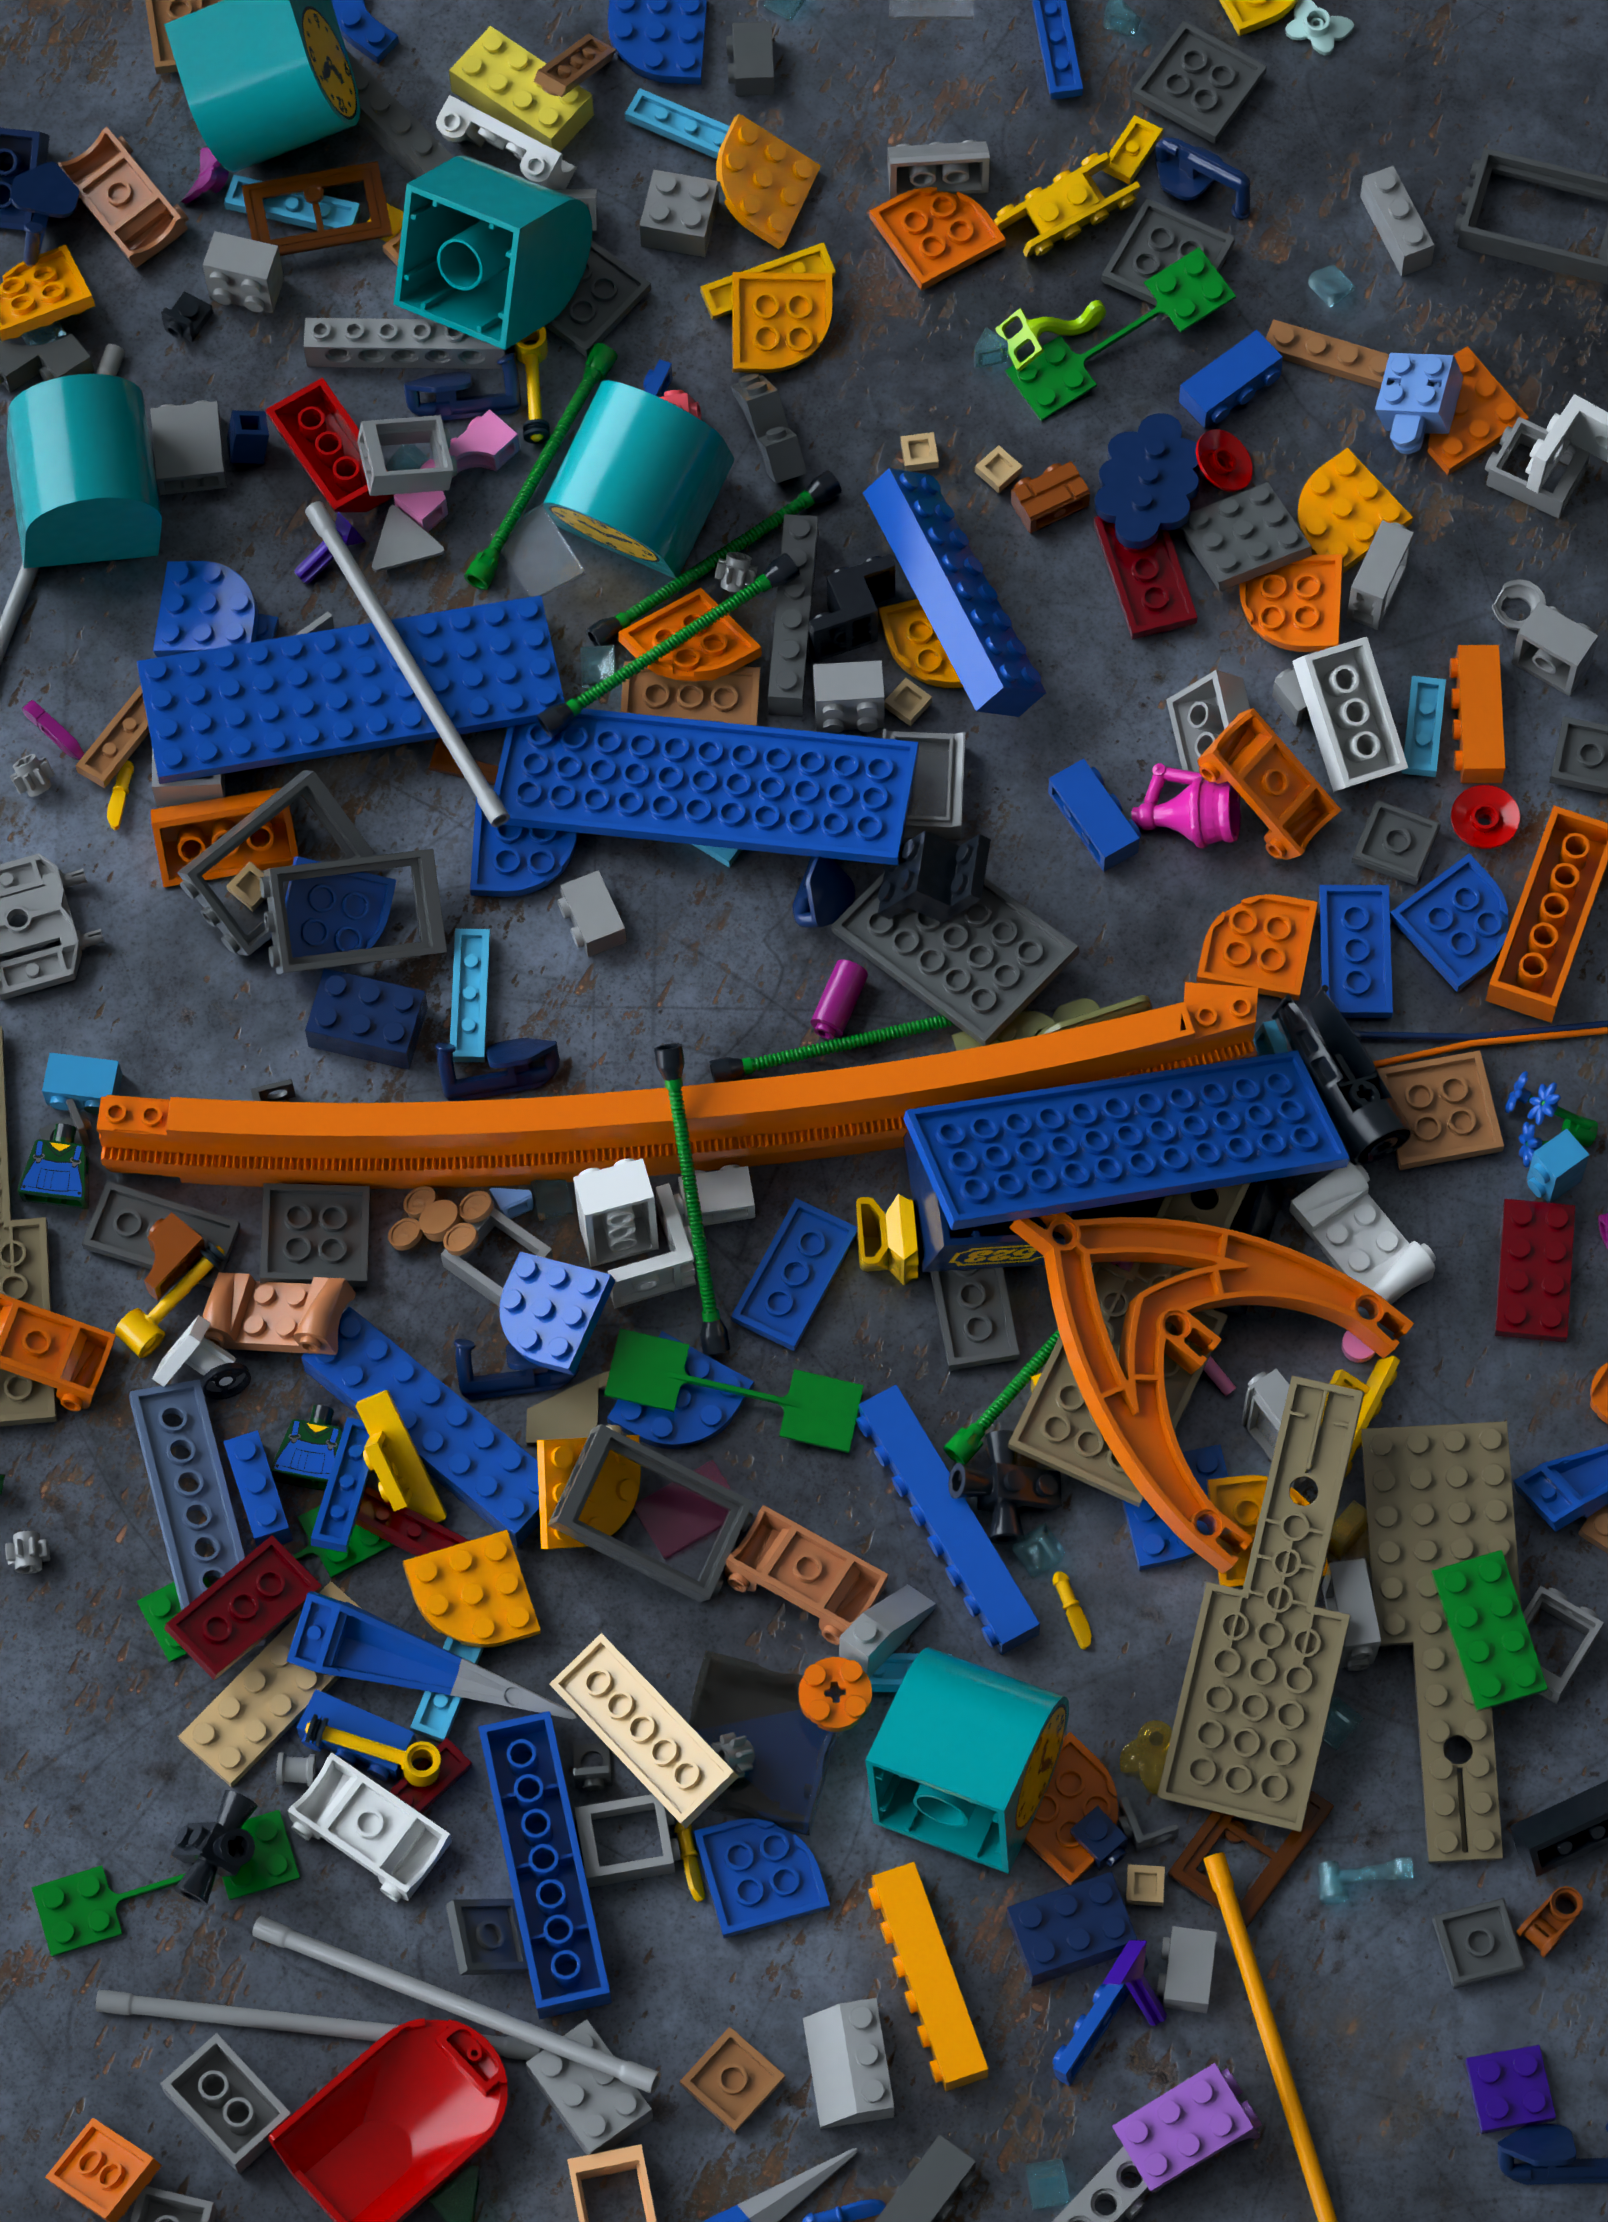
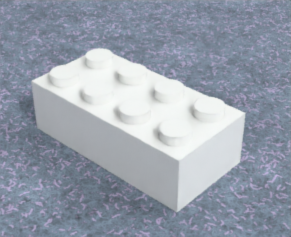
(1350, 714)
(616, 1211)

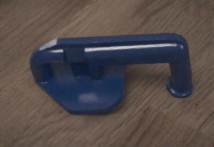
(1191, 170)
(45, 193)
(450, 407)
(824, 892)
(507, 1054)
(528, 1380)
(1549, 2157)

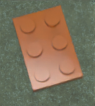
(103, 2171)

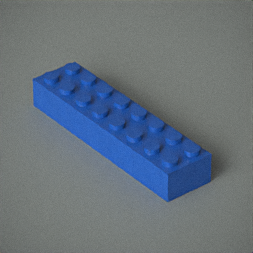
(954, 593)
(451, 1436)
(544, 1865)

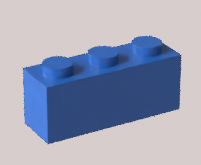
(1231, 379)
(1094, 814)
(257, 1488)
(360, 1723)

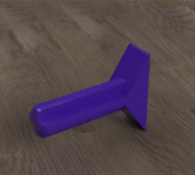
(322, 556)
(1129, 1970)

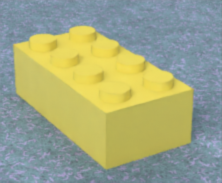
(499, 81)

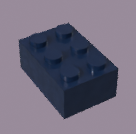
(366, 1018)
(1070, 1928)

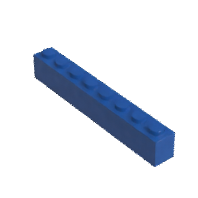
(949, 1521)

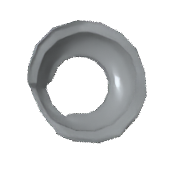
(1521, 590)

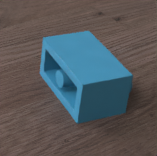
(80, 1079)
(1557, 1167)

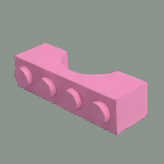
(484, 444)

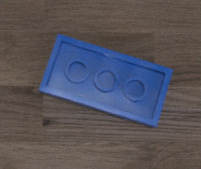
(1356, 949)
(794, 1274)

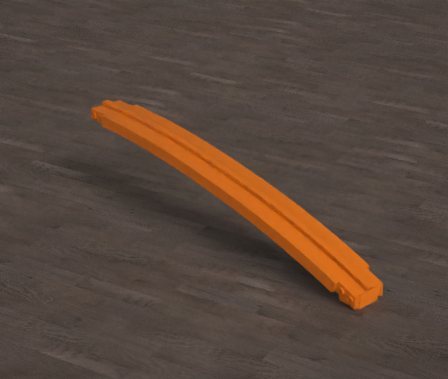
(726, 1121)

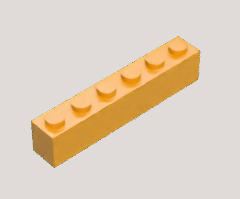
(929, 1977)

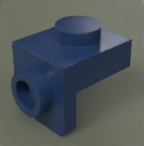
(1100, 1838)

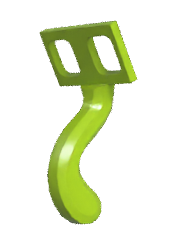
(1035, 327)

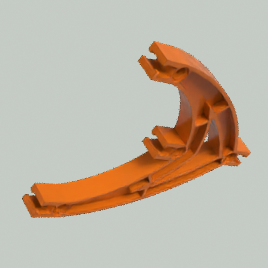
(1130, 1394)

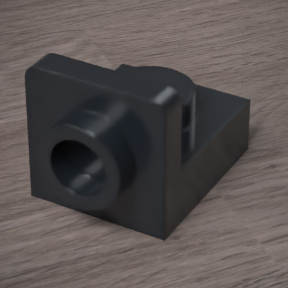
(186, 317)

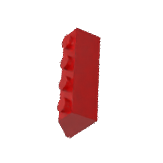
(326, 446)

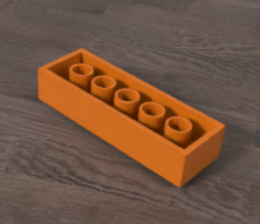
(1551, 915)

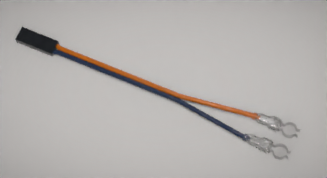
(1483, 1038)

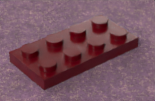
(1147, 583)
(1535, 1270)
(242, 1607)

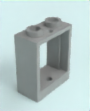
(406, 431)
(1527, 434)
(1380, 574)
(459, 1267)
(1349, 1592)
(1580, 1618)
(628, 1870)

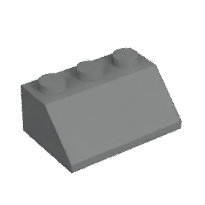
(947, 166)
(1204, 712)
(849, 2064)

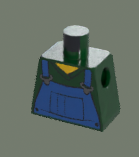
(57, 1171)
(308, 1451)

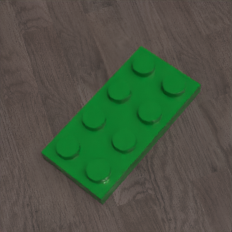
(1489, 1630)

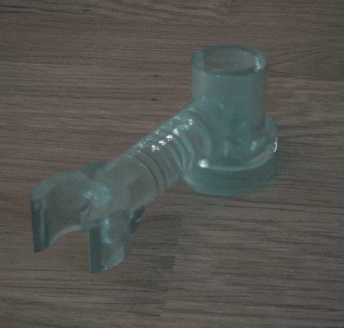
(1334, 1881)

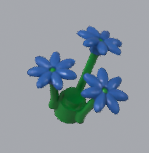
(1580, 1127)

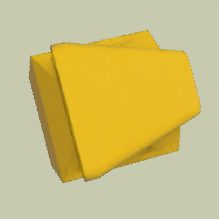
(887, 1239)

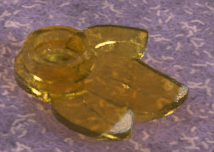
(1146, 1757)

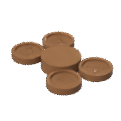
(440, 1220)

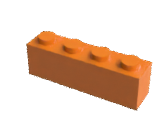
(1479, 714)

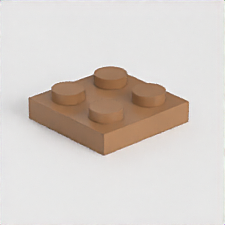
(732, 2080)

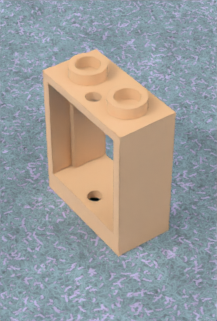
(610, 2163)

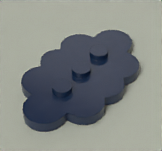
(1148, 481)

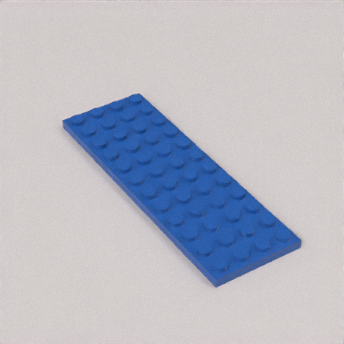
(344, 689)
(711, 785)
(1124, 1139)

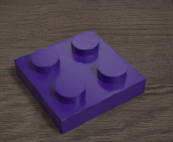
(1510, 2089)

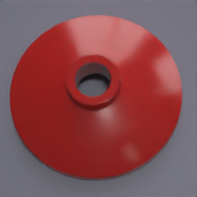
(1224, 460)
(1486, 803)

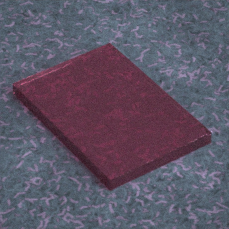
(679, 1516)

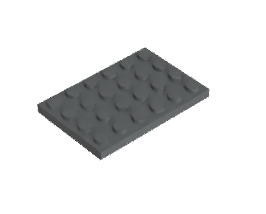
(970, 968)

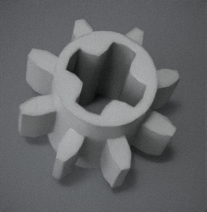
(735, 571)
(32, 775)
(27, 1552)
(735, 1752)

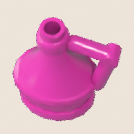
(1201, 812)

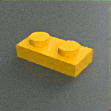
(1133, 149)

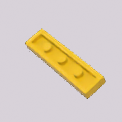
(814, 259)

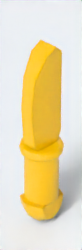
(118, 797)
(1073, 1611)
(690, 1861)

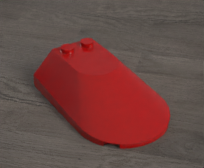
(396, 2121)

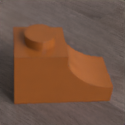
(175, 1251)

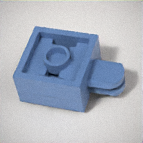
(1418, 397)

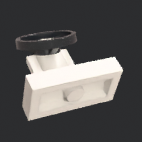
(205, 1358)

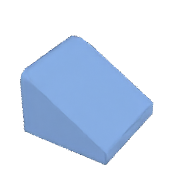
(512, 1201)

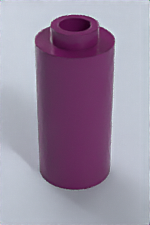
(838, 999)

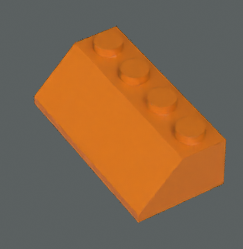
(190, 828)

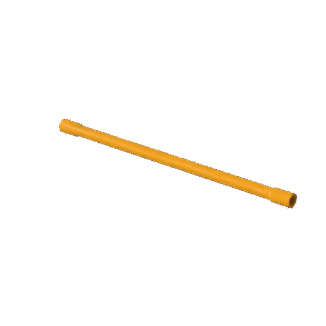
(1223, 1886)

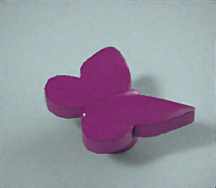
(211, 176)

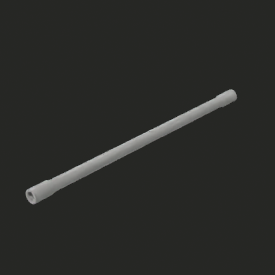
(108, 365)
(486, 797)
(128, 2003)
(626, 2071)

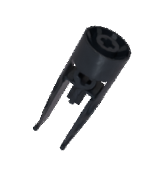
(1348, 1082)

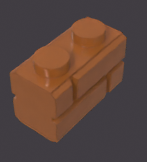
(1049, 496)

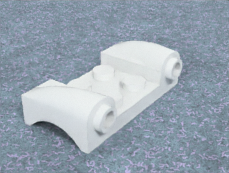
(538, 161)
(1360, 1235)
(370, 1827)

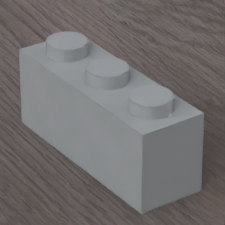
(1397, 220)

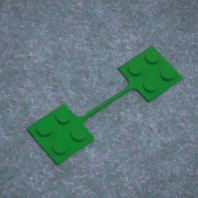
(1183, 292)
(653, 1370)
(164, 1603)
(83, 1908)

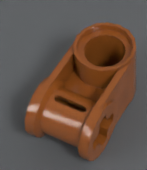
(1549, 1926)

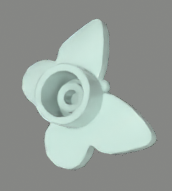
(1319, 27)

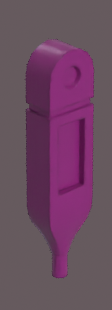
(53, 730)

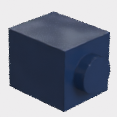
(247, 437)

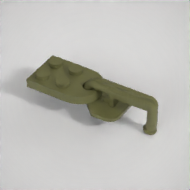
(1066, 1016)

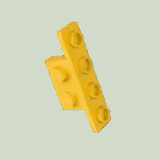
(1059, 201)
(1093, 214)
(1379, 1380)
(396, 1459)

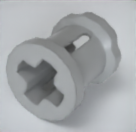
(296, 1769)

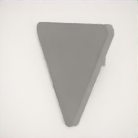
(403, 542)

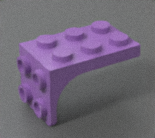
(1187, 2126)

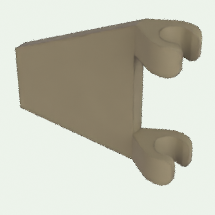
(568, 1413)

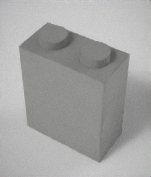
(188, 447)

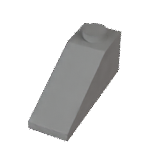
(884, 1628)

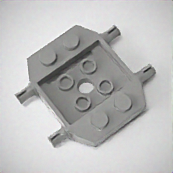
(36, 890)

